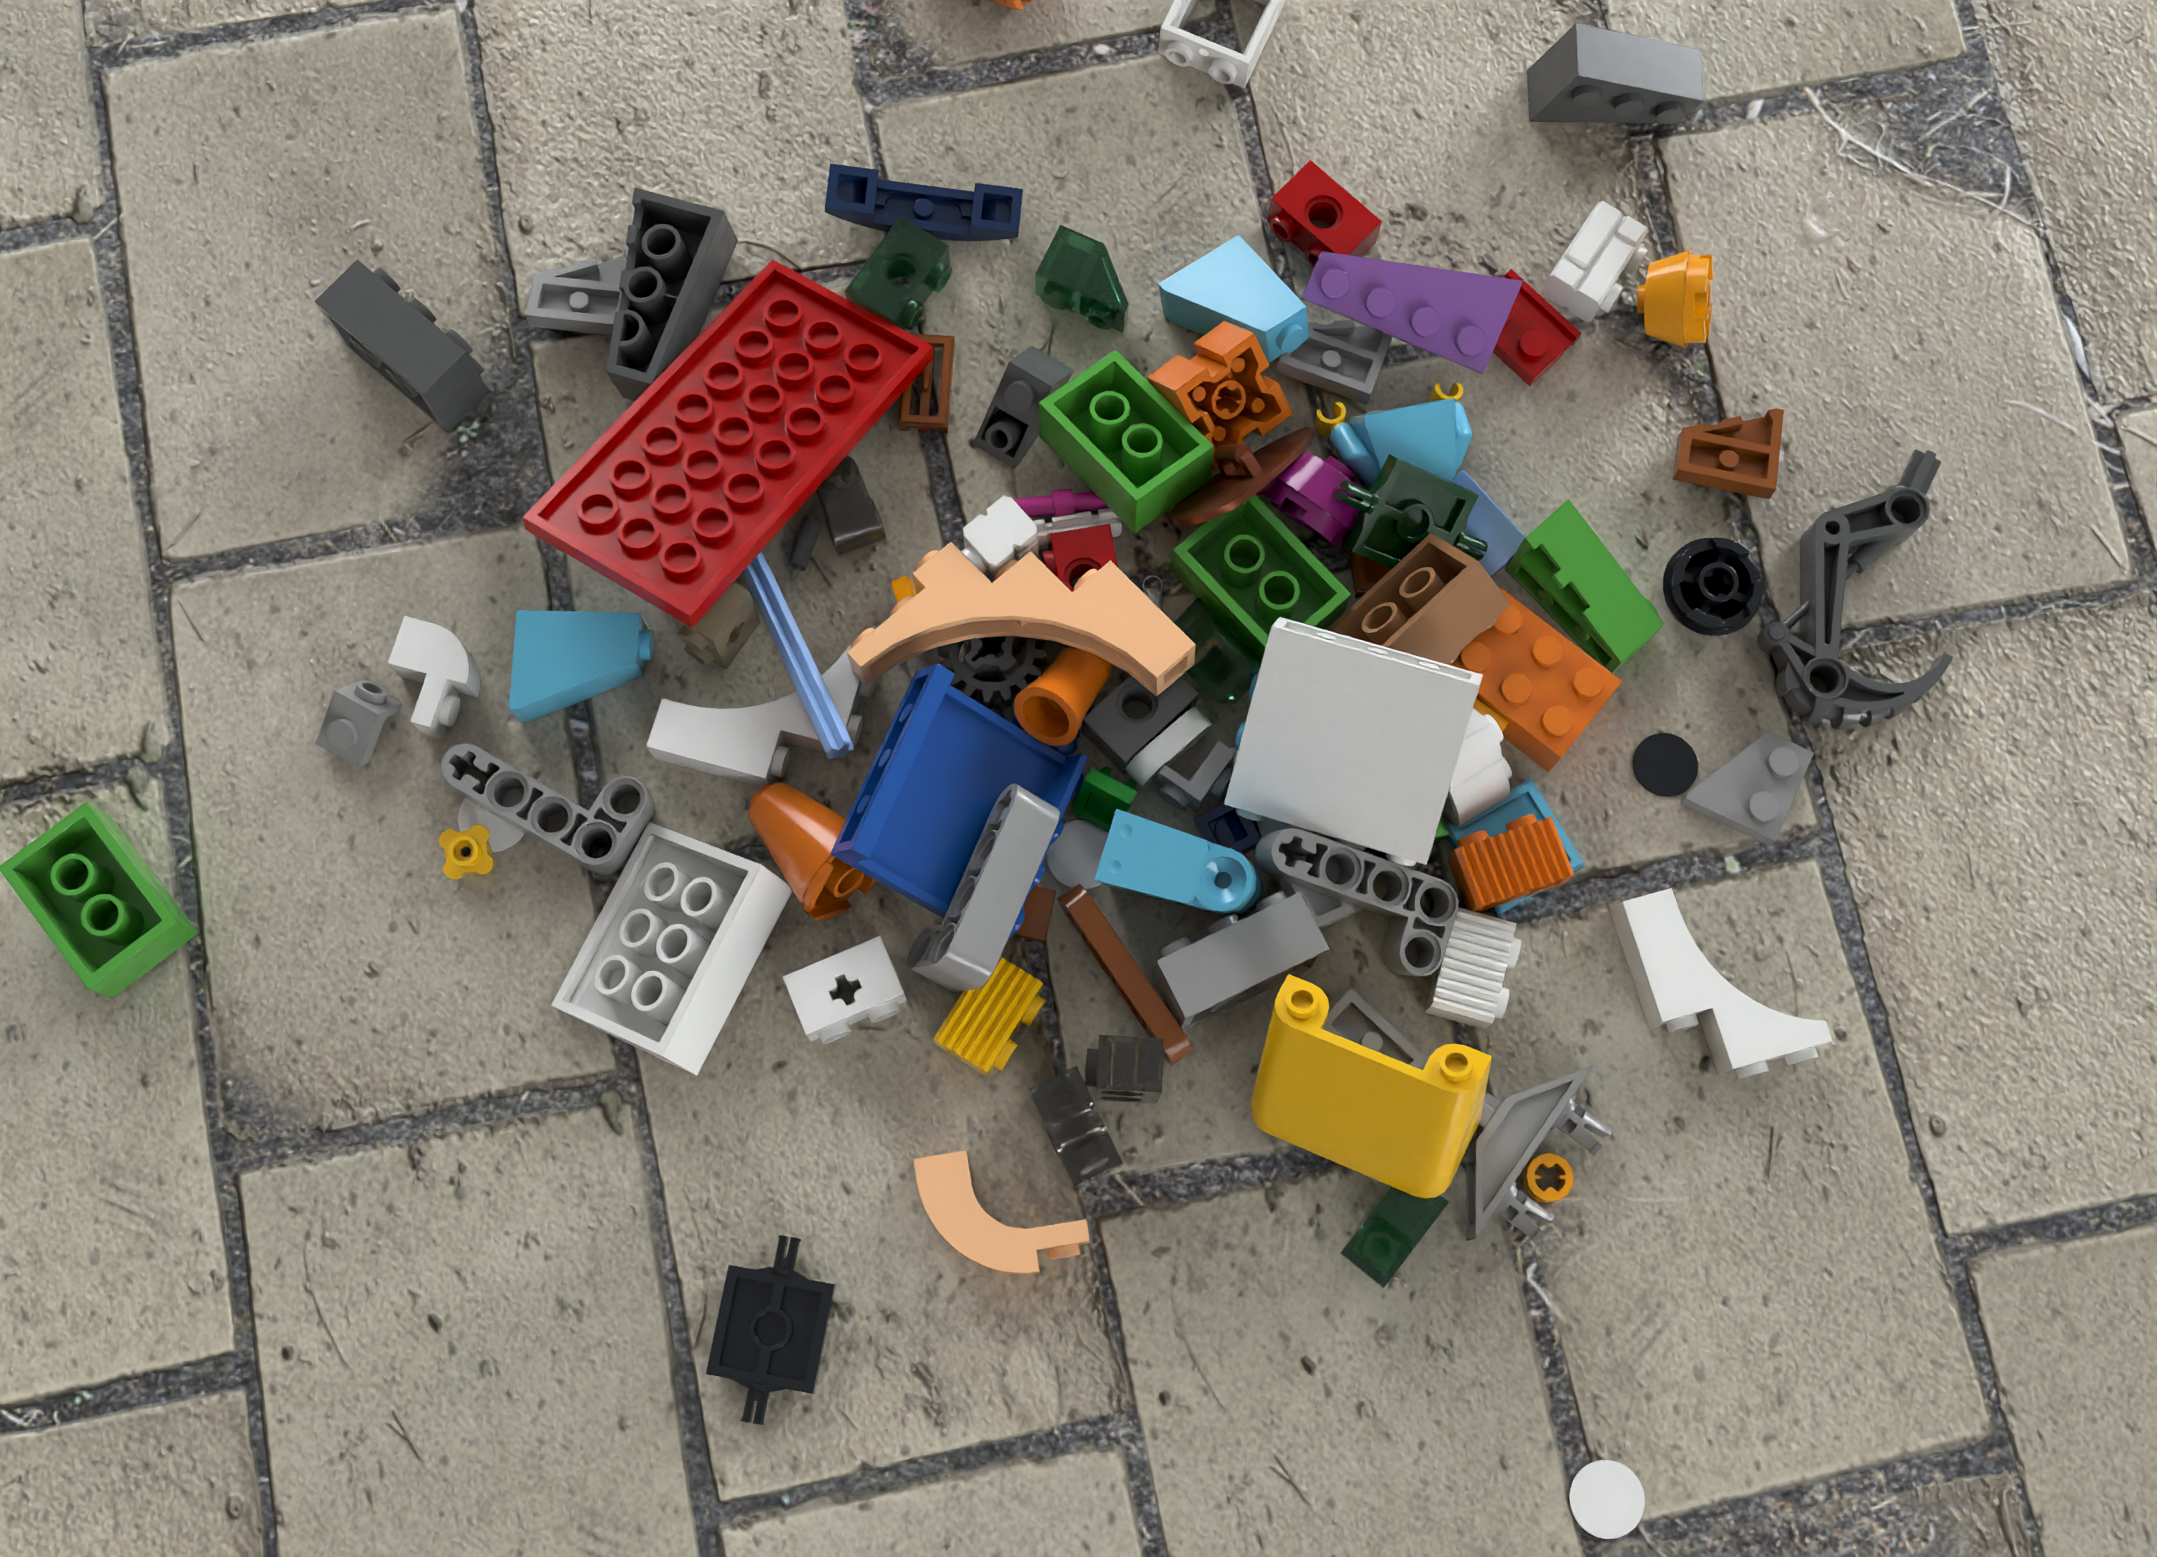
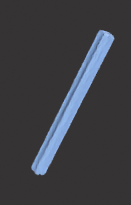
(797, 659)

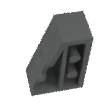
(1614, 79)

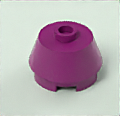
(1308, 496)

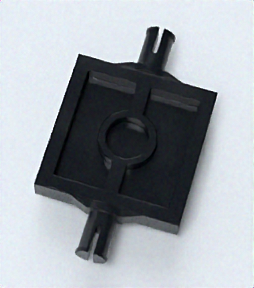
(771, 1329)

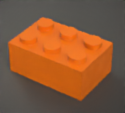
(1536, 682)

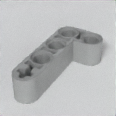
(541, 802)
(1356, 888)
(990, 894)

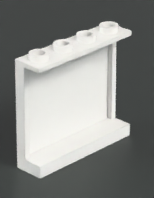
(1351, 740)

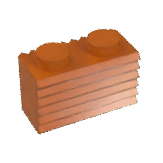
(1510, 863)

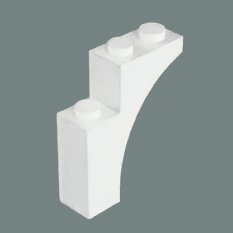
(751, 740)
(1680, 983)

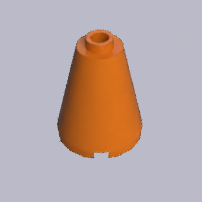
(800, 840)

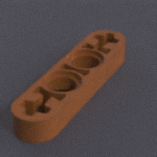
(1124, 973)

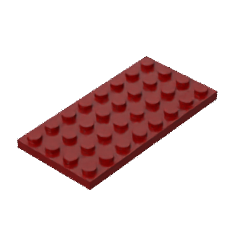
(729, 442)

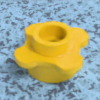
(479, 860)

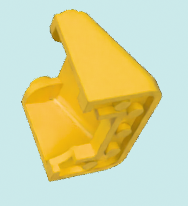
(1363, 1105)

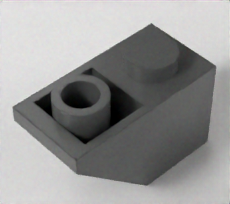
(1014, 412)

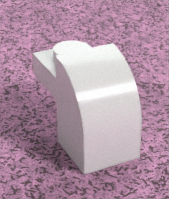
(442, 664)

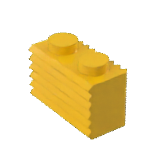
(987, 1018)

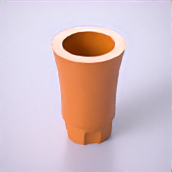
(1061, 696)

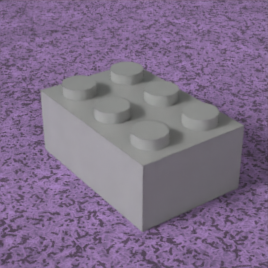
(1238, 959)

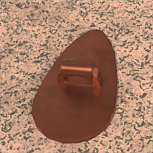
(1242, 479)

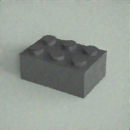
(404, 344)

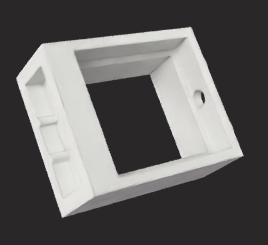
(1218, 61)

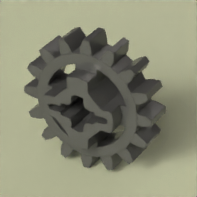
(1002, 671)

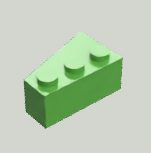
(1584, 588)

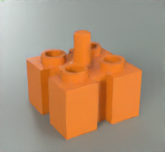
(1224, 387)

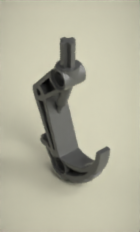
(1866, 532)

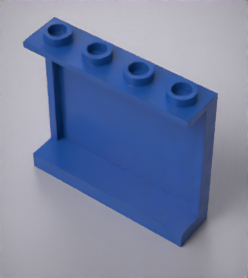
(937, 787)

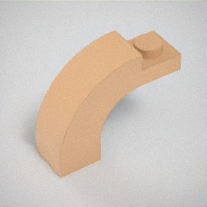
(953, 1209)

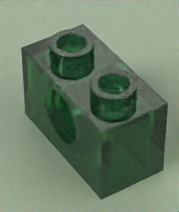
(901, 253)

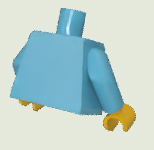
(1424, 434)

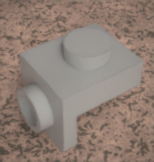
(356, 721)
(1210, 778)

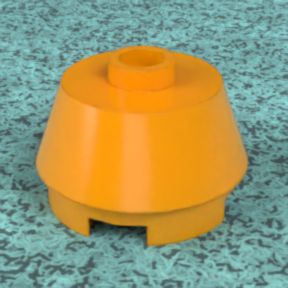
(1678, 298)

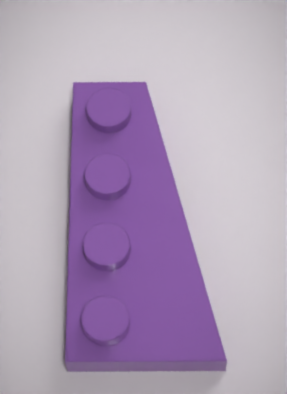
(1424, 306)

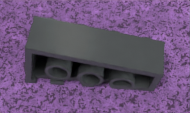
(667, 286)

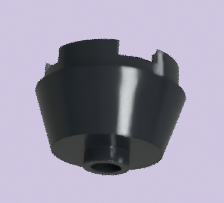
(1712, 586)

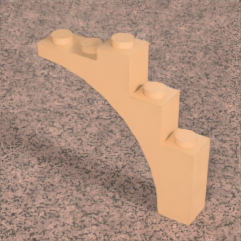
(1027, 600)

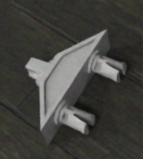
(1507, 1140)

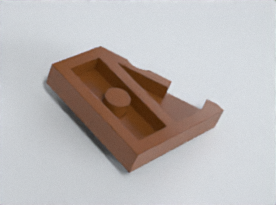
(1732, 454)

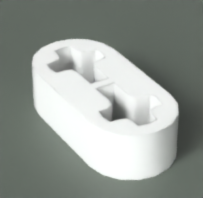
(1169, 746)

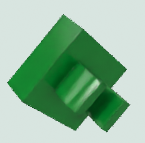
(1101, 797)

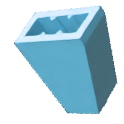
(1238, 289)
(573, 658)

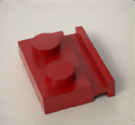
(1533, 334)

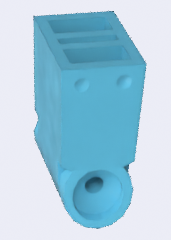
(1177, 867)

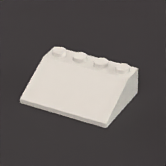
(673, 946)

